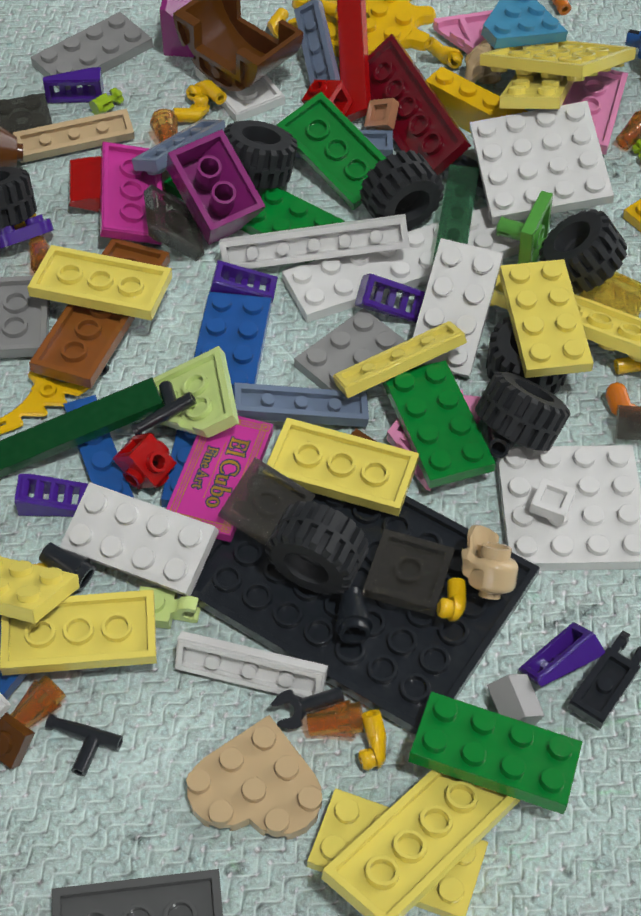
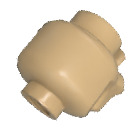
(475, 71)
(488, 563)

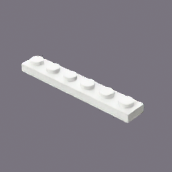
(316, 242)

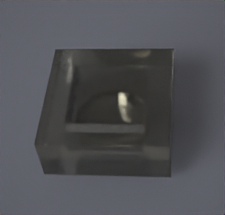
(628, 422)

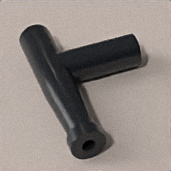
(171, 408)
(92, 739)

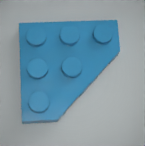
(521, 24)

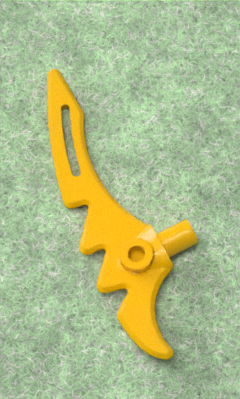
(43, 393)

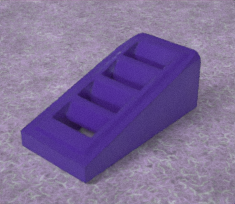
(84, 77)
(228, 276)
(364, 293)
(42, 485)
(563, 654)

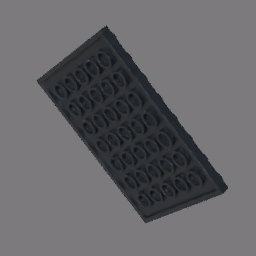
(405, 649)

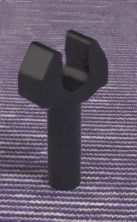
(306, 704)

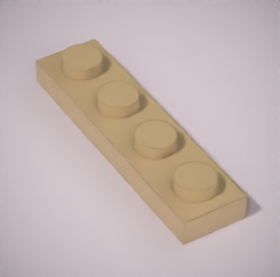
(75, 135)

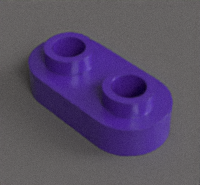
(34, 227)

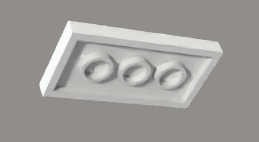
(459, 293)
(140, 539)

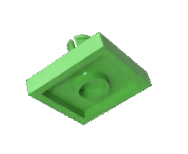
(532, 231)

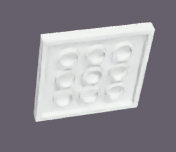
(539, 153)
(603, 518)

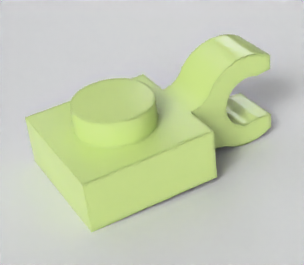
(170, 607)

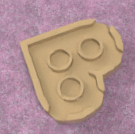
(256, 783)

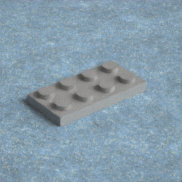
(99, 45)

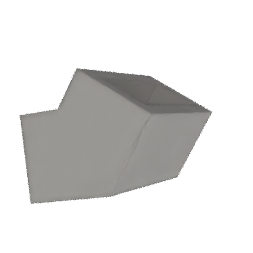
(516, 698)

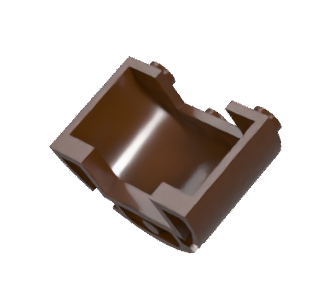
(228, 46)

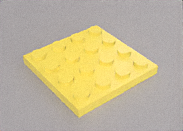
(559, 58)

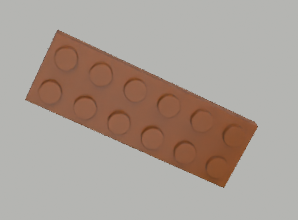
(87, 337)

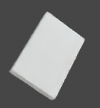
(252, 100)

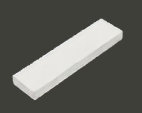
(248, 666)

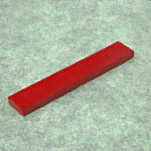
(354, 55)

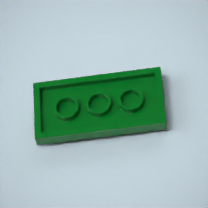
(332, 146)
(439, 424)
(496, 752)

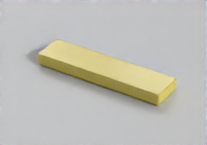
(399, 359)

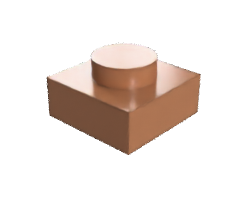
(381, 114)

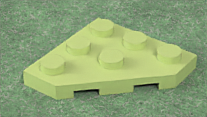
(211, 386)

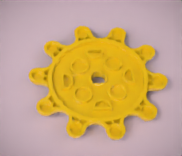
(384, 19)

